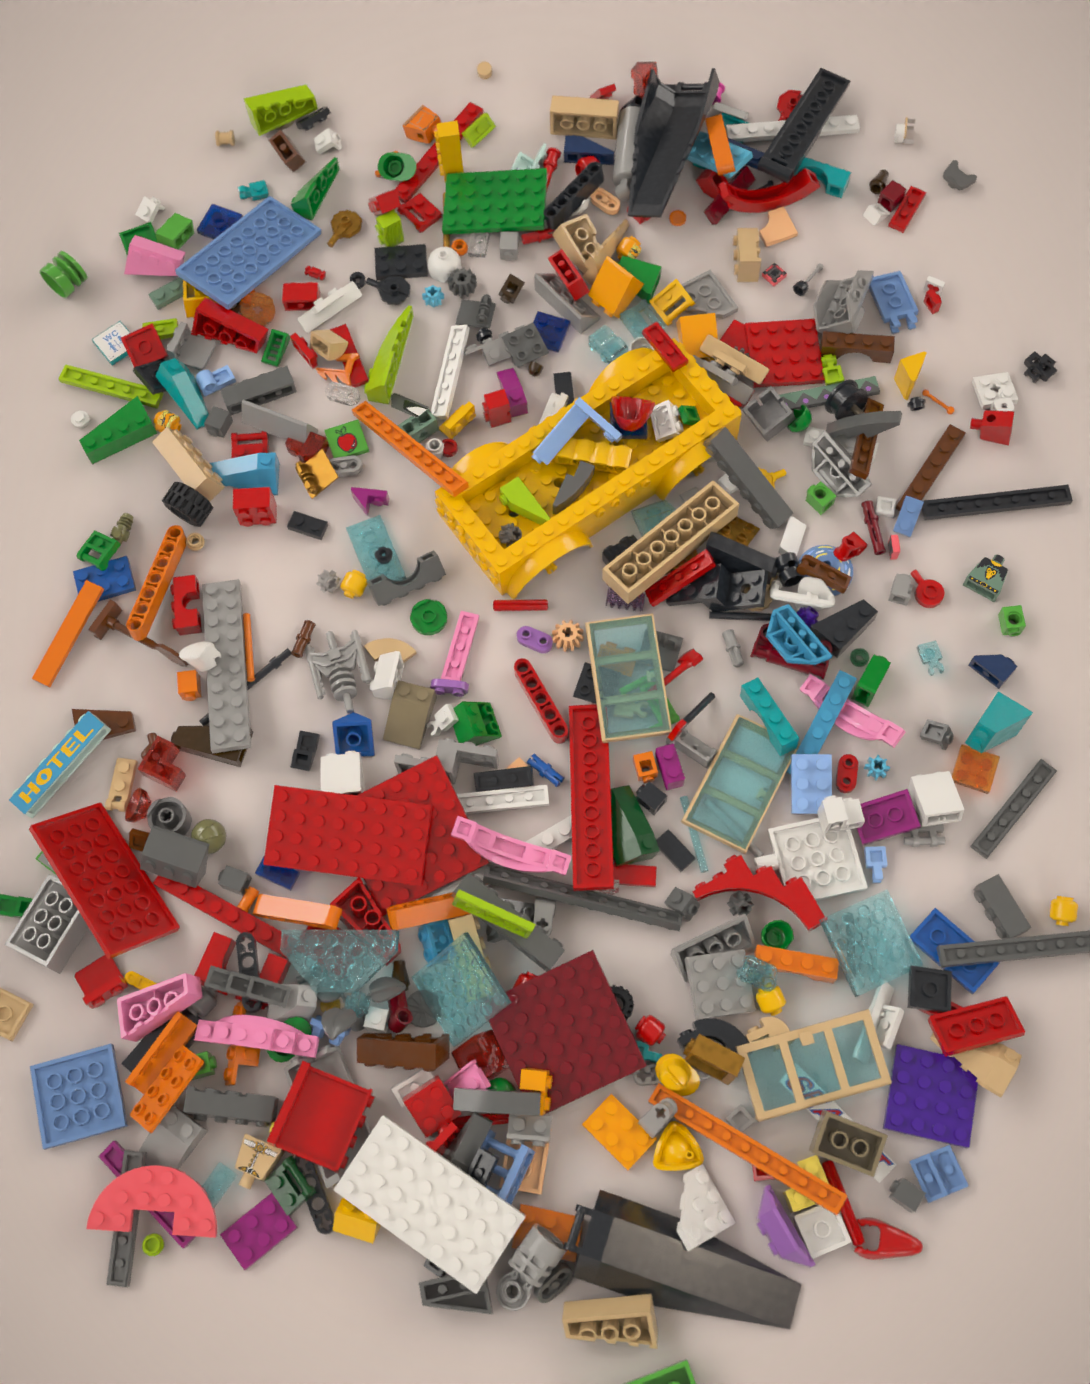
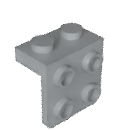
(190, 349)

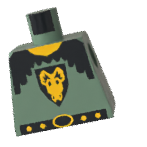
(987, 577)

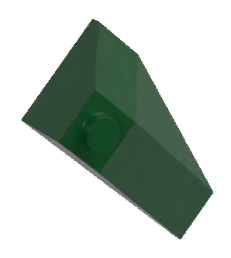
(631, 832)

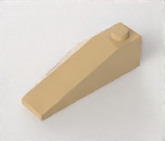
(577, 240)

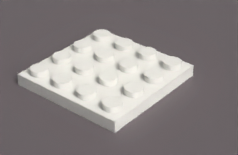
(824, 861)

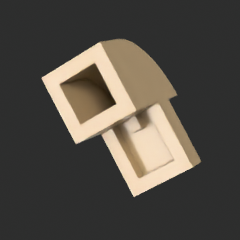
(770, 1027)

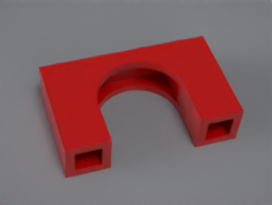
(218, 955)

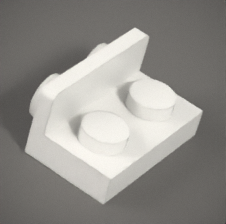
(554, 404)
(666, 421)

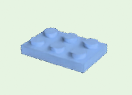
(810, 781)

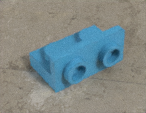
(435, 938)

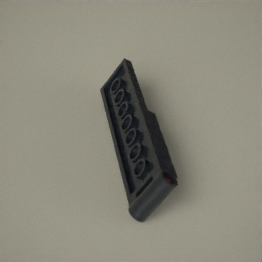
(803, 126)

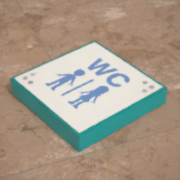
(110, 343)

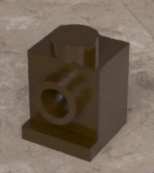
(513, 284)

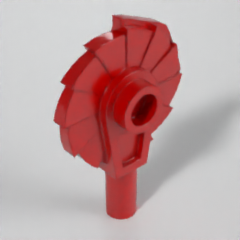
(787, 103)

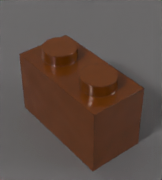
(287, 151)

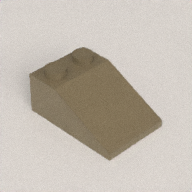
(409, 714)

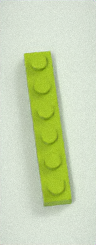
(108, 385)

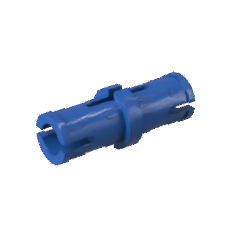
(545, 770)

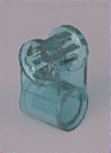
(758, 973)

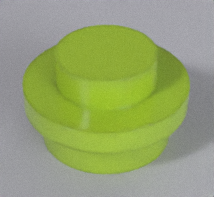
(153, 1244)

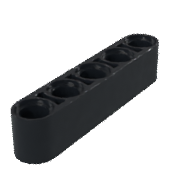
(573, 195)

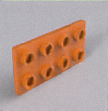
(166, 1088)

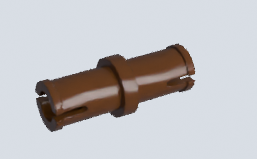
(303, 638)

